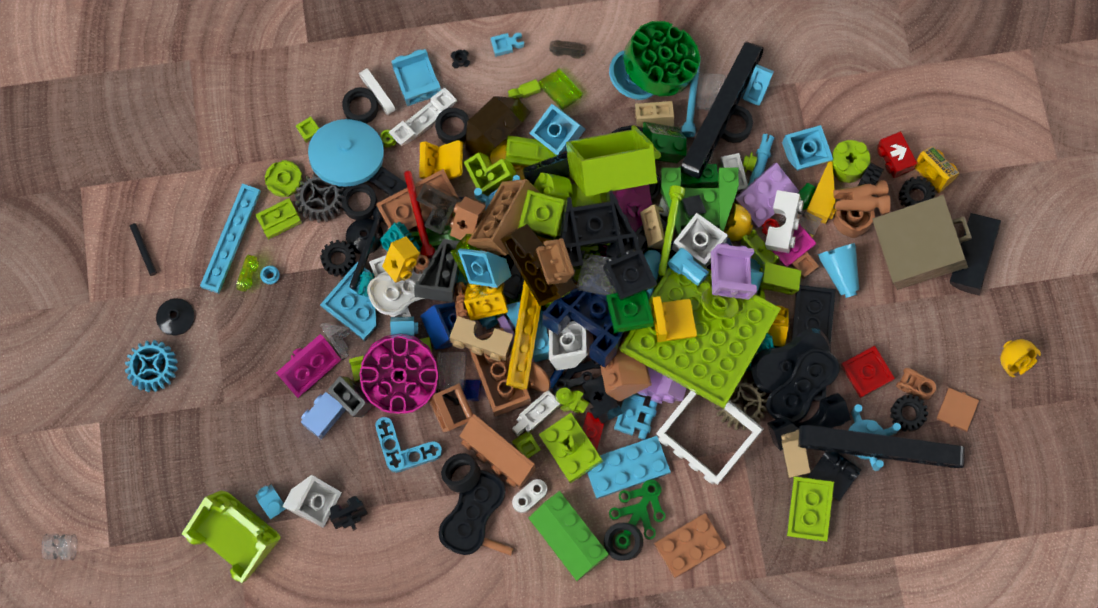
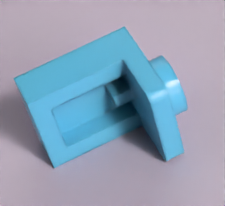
(270, 501)

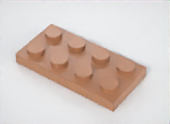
(399, 207)

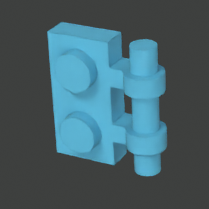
(631, 410)

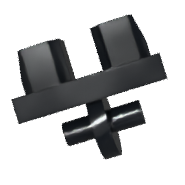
(348, 516)

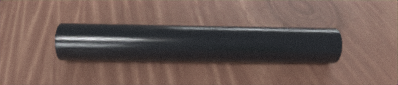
(143, 250)

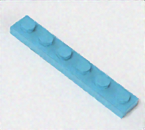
(230, 238)

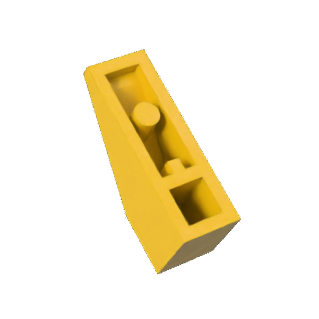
(823, 199)

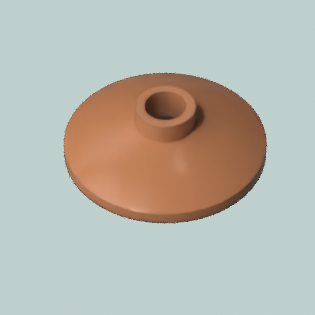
(538, 379)

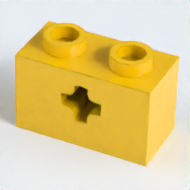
(401, 259)

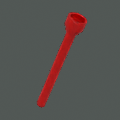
(426, 249)

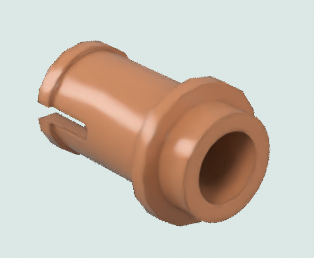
(424, 262)

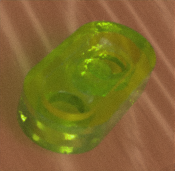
(245, 277)

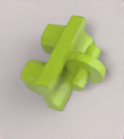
(571, 400)

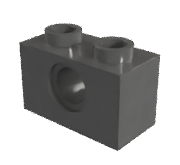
(350, 396)

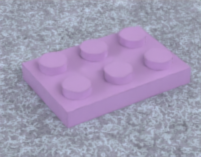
(761, 194)

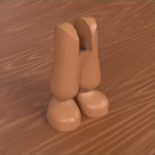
(862, 199)

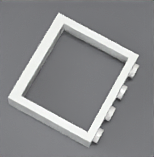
(694, 463)

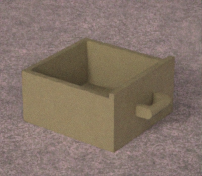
(921, 242)

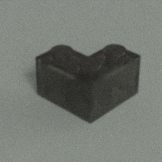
(442, 207)

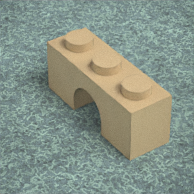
(496, 346)

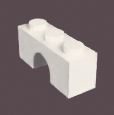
(782, 238)

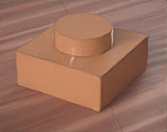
(805, 264)

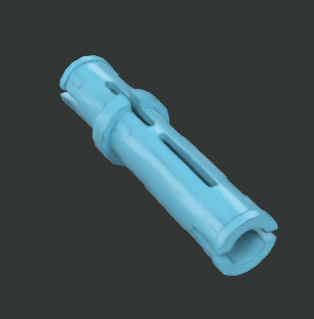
(763, 154)

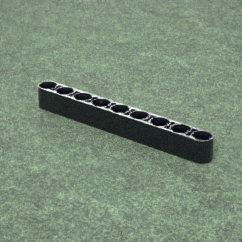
(721, 110)
(881, 446)

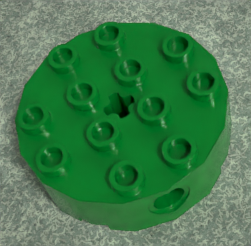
(661, 58)

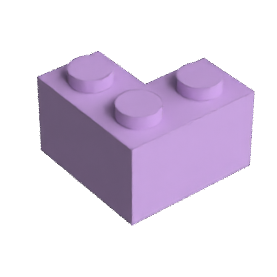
(663, 388)

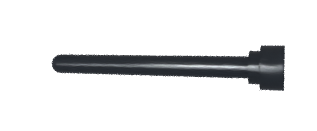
(367, 248)

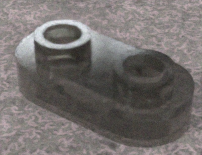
(561, 48)

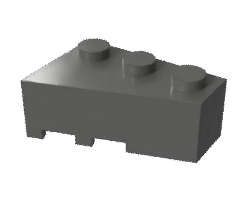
(440, 276)

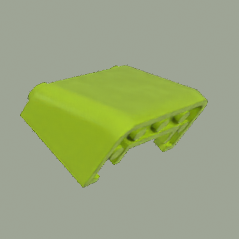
(232, 533)

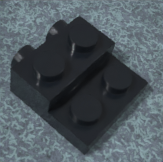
(629, 274)

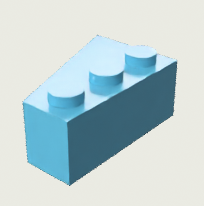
(541, 346)

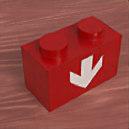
(896, 155)

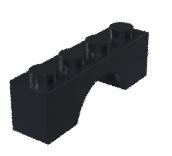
(831, 413)

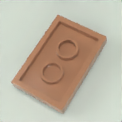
(689, 545)

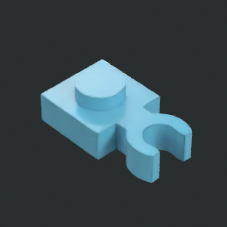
(503, 44)

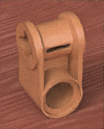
(915, 383)

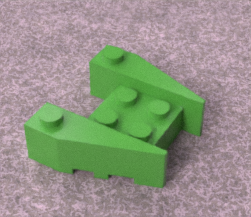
(716, 201)

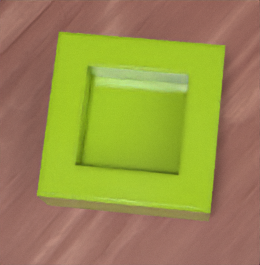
(307, 128)

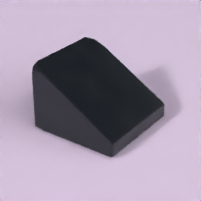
(692, 206)

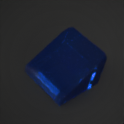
(472, 389)

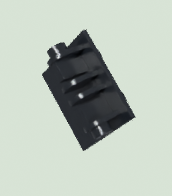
(836, 469)

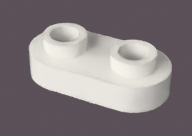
(530, 496)

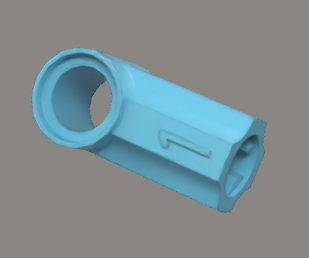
(684, 263)

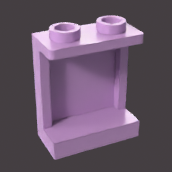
(732, 271)

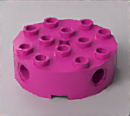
(398, 393)

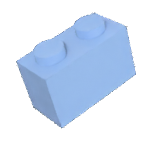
(322, 415)

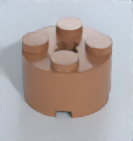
(850, 225)

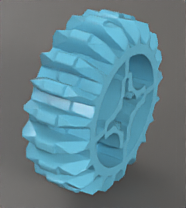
(145, 371)

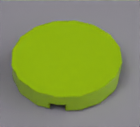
(283, 178)

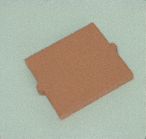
(957, 409)

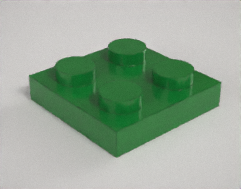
(630, 313)

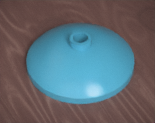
(622, 80)

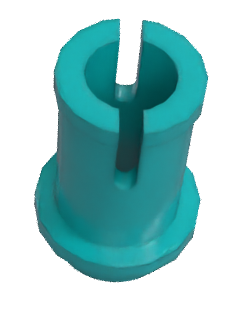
(366, 277)

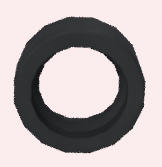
(360, 92)
(448, 113)
(739, 137)
(361, 215)
(454, 463)
(609, 545)

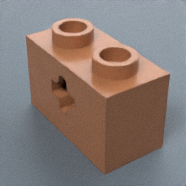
(466, 218)

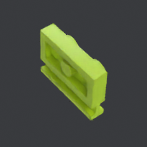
(278, 218)

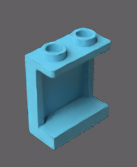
(415, 77)

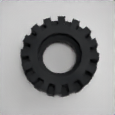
(871, 175)
(915, 184)
(338, 247)
(914, 402)

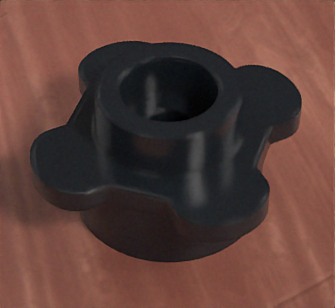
(460, 54)

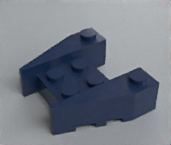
(593, 314)

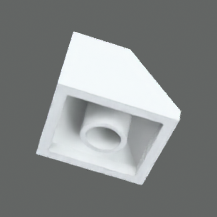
(312, 500)

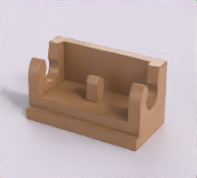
(555, 261)

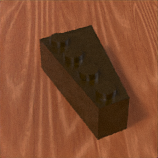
(522, 248)

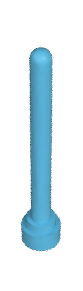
(689, 127)

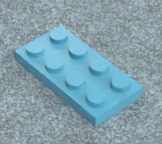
(628, 467)

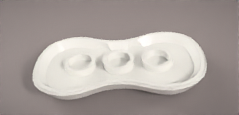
(392, 297)

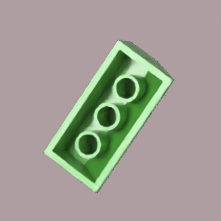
(568, 536)

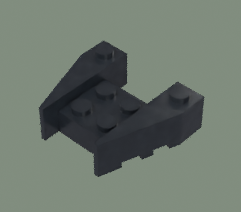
(596, 226)

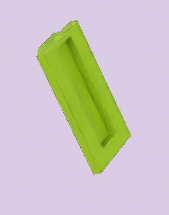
(526, 151)

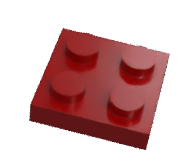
(867, 371)

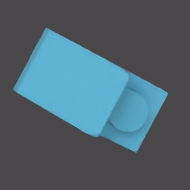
(758, 85)

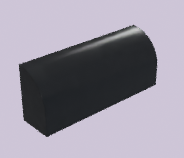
(977, 253)

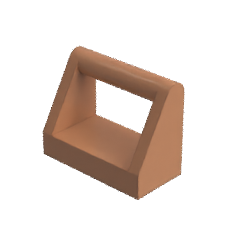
(441, 411)

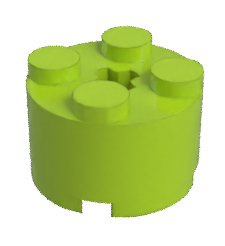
(848, 152)
(553, 185)

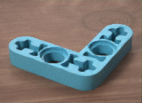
(403, 456)

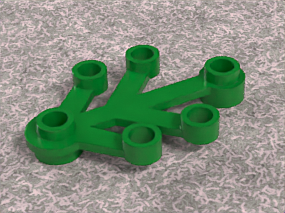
(639, 510)

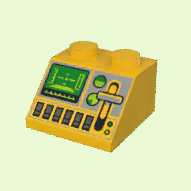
(936, 168)

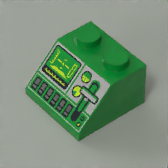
(667, 141)

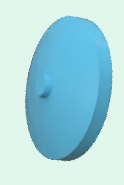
(346, 152)

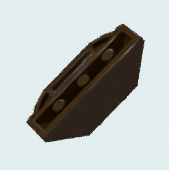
(494, 124)

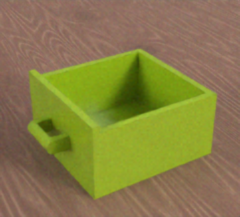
(612, 161)

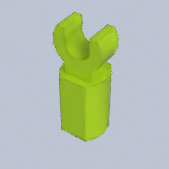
(525, 90)

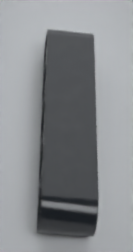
(556, 165)

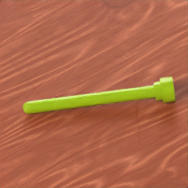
(676, 194)

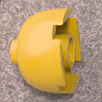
(738, 223)
(1018, 356)

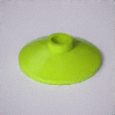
(719, 306)

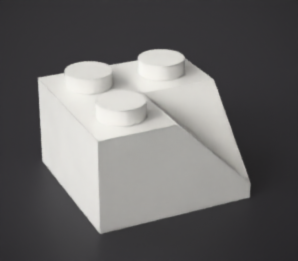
(699, 239)
(569, 346)

